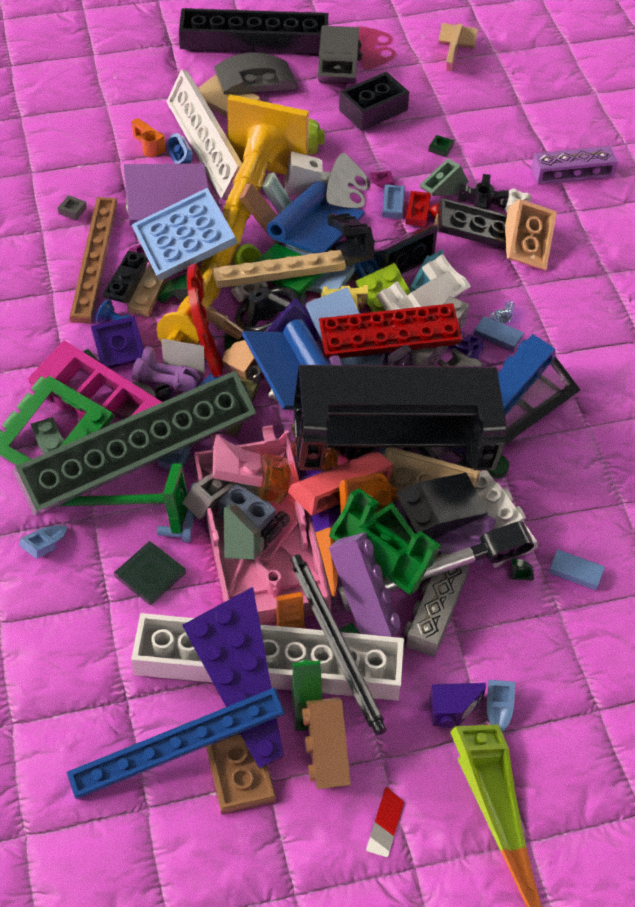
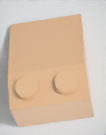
(529, 233)

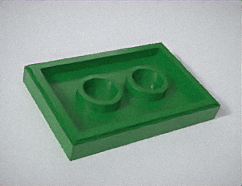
(298, 284)

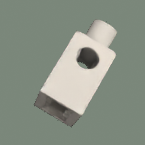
(303, 172)

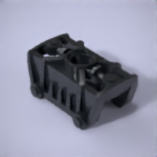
(359, 241)

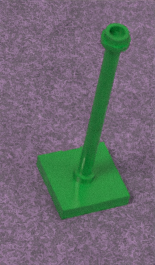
(172, 497)

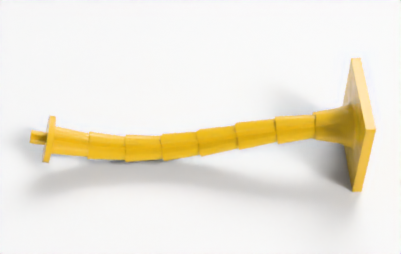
(263, 140)

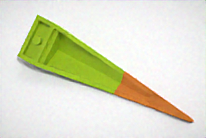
(489, 773)

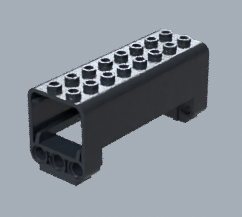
(398, 410)

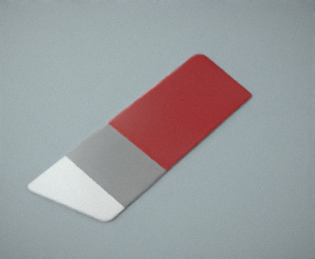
(385, 823)

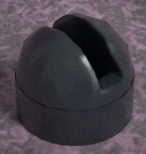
(163, 392)

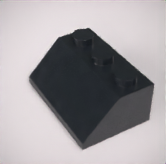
(408, 250)

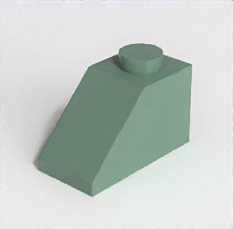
(445, 179)
(241, 535)

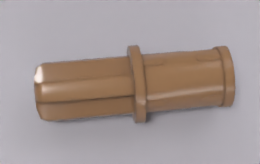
(222, 322)

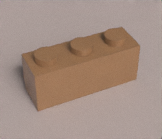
(326, 743)

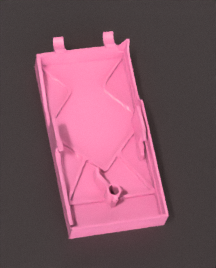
(272, 571)

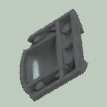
(254, 74)

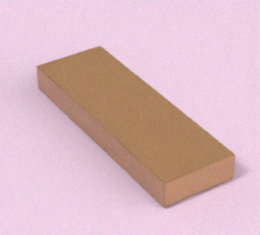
(257, 206)

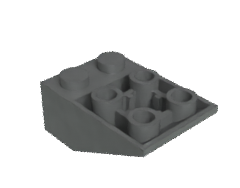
(338, 54)

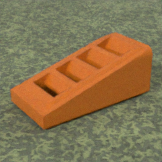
(290, 615)

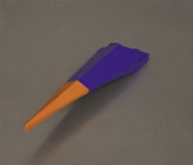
(322, 526)

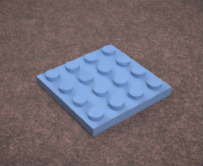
(184, 234)

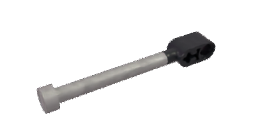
(495, 545)

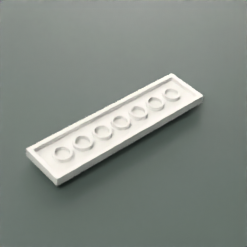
(204, 134)

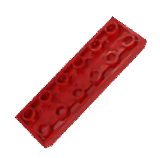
(390, 330)

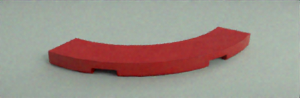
(195, 289)

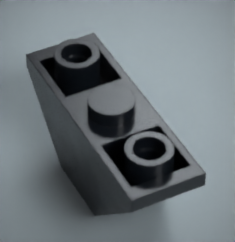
(126, 278)

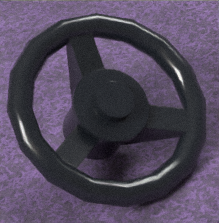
(262, 306)

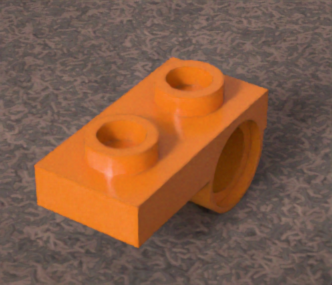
(152, 141)

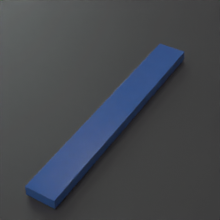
(175, 743)

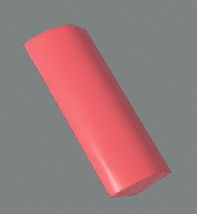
(323, 491)

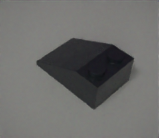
(441, 504)

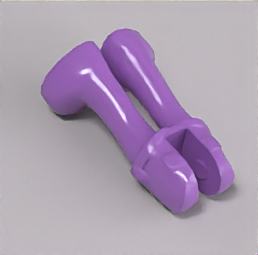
(151, 370)

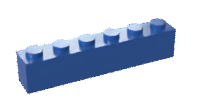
(522, 371)

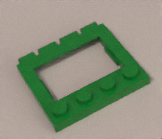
(94, 419)

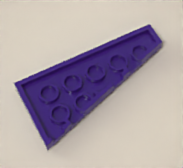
(235, 658)

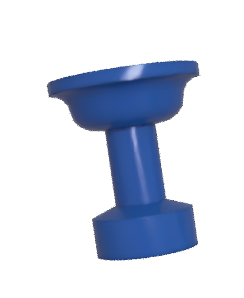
(107, 313)

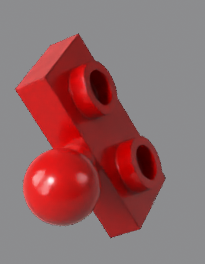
(419, 209)

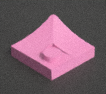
(236, 464)

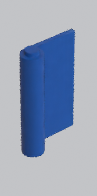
(305, 221)
(281, 355)

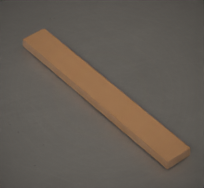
(93, 261)

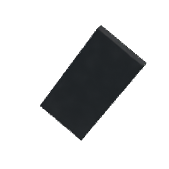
(471, 223)

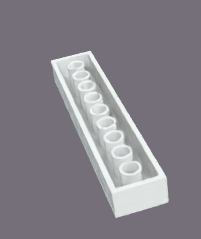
(166, 652)

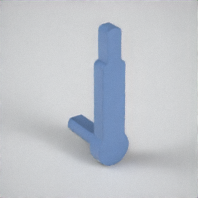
(186, 531)

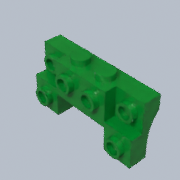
(399, 561)

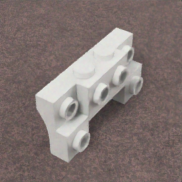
(442, 284)
(500, 506)

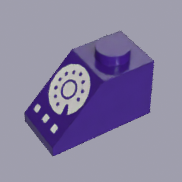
(454, 702)

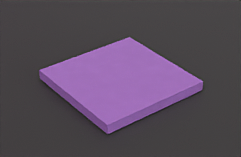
(160, 186)

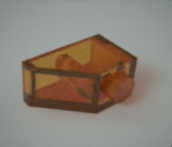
(275, 478)

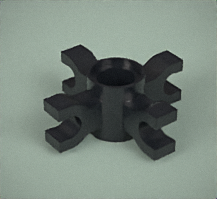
(483, 194)

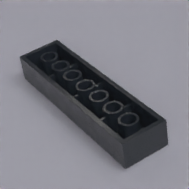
(251, 30)

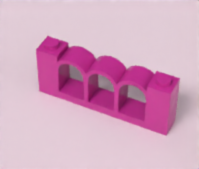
(68, 360)

